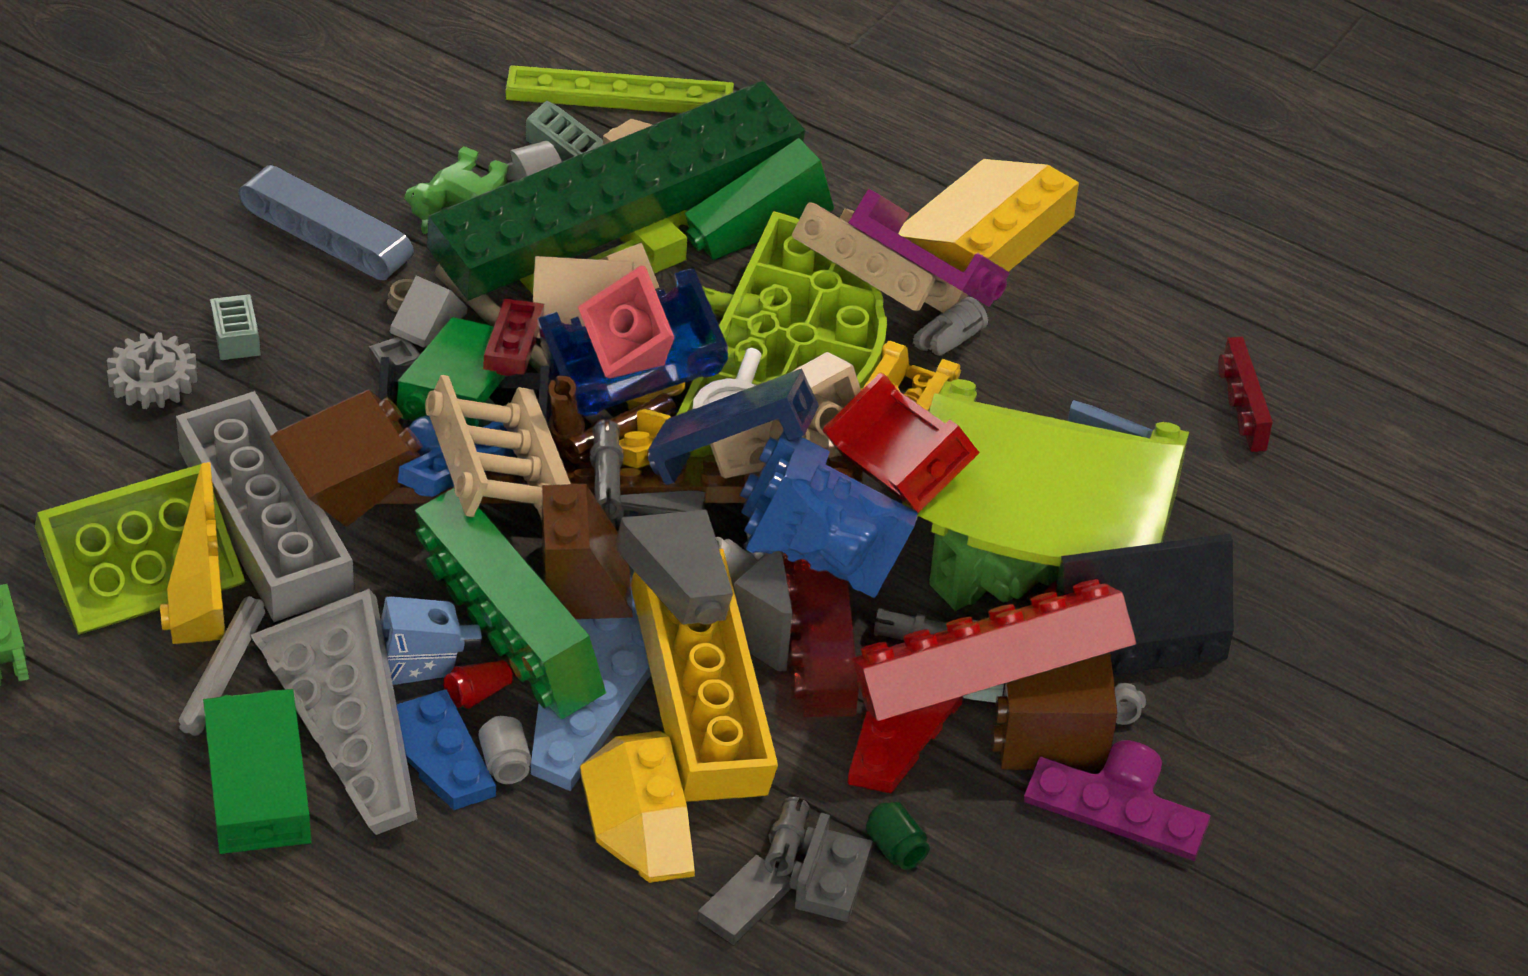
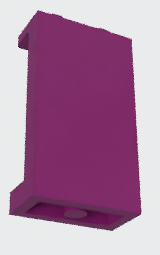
(883, 221)

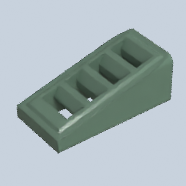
(551, 119)
(235, 327)

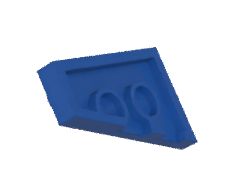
(444, 751)

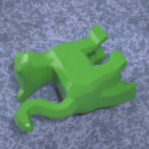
(454, 186)

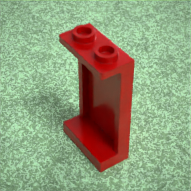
(899, 443)

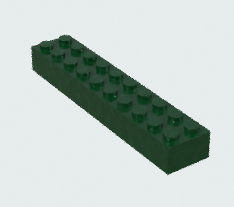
(608, 190)

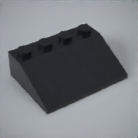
(1173, 595)

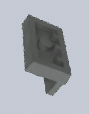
(831, 871)

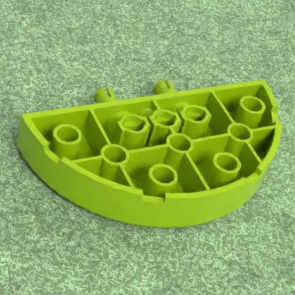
(794, 310)

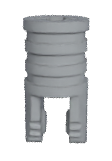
(952, 327)

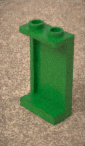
(455, 353)
(257, 771)

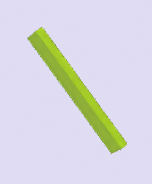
(611, 89)

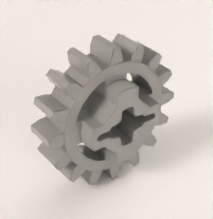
(152, 370)

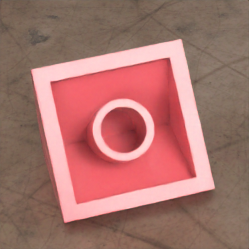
(628, 325)

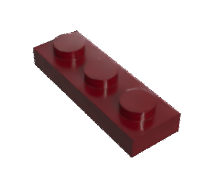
(513, 337)
(1245, 394)

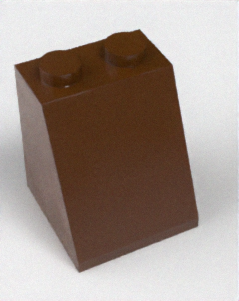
(348, 454)
(582, 555)
(1058, 716)

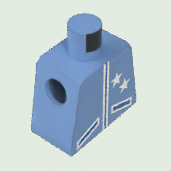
(424, 638)

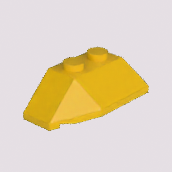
(640, 805)

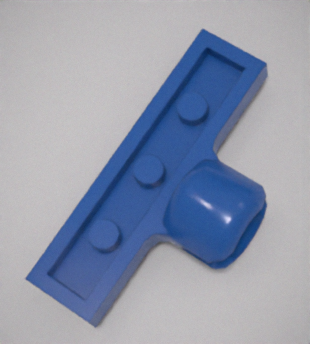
(430, 473)

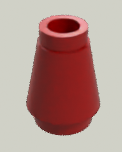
(476, 682)

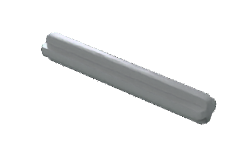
(222, 663)

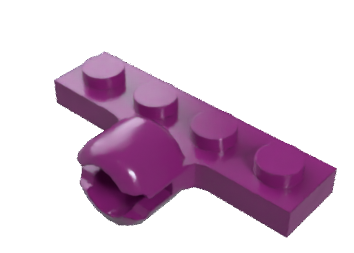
(1120, 799)

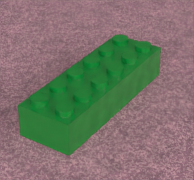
(511, 604)

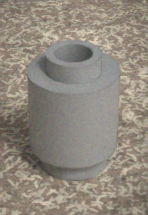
(505, 749)

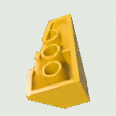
(194, 586)

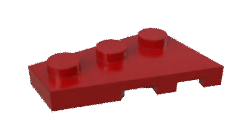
(893, 745)

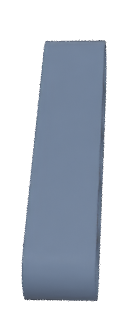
(326, 222)

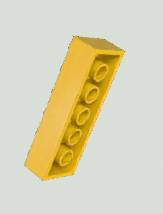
(707, 699)

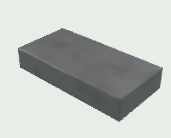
(743, 900)

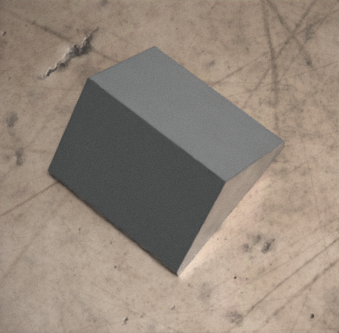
(766, 610)

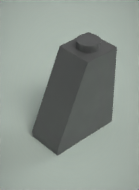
(679, 563)

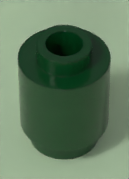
(897, 835)

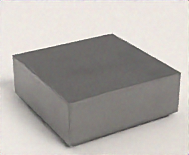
(397, 349)

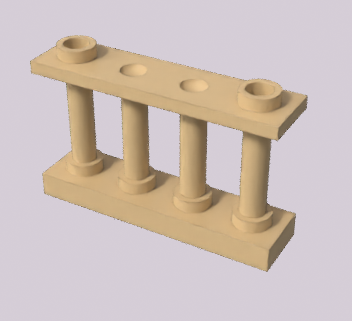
(525, 434)

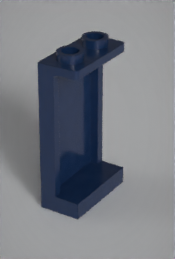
(781, 398)

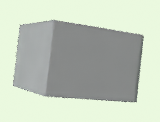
(426, 312)

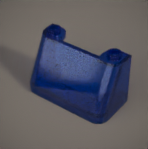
(695, 351)

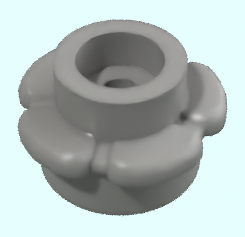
(1128, 711)

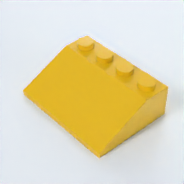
(996, 212)

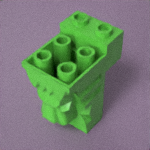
(966, 573)

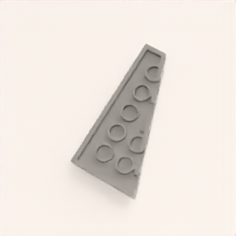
(347, 701)

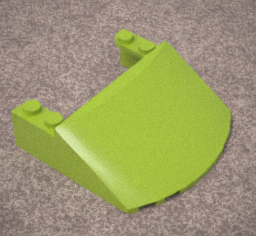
(1053, 483)

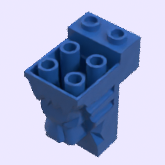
(823, 515)

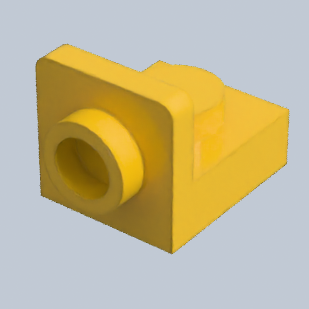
(636, 443)

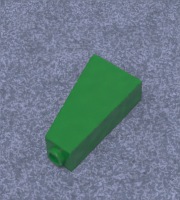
(743, 208)

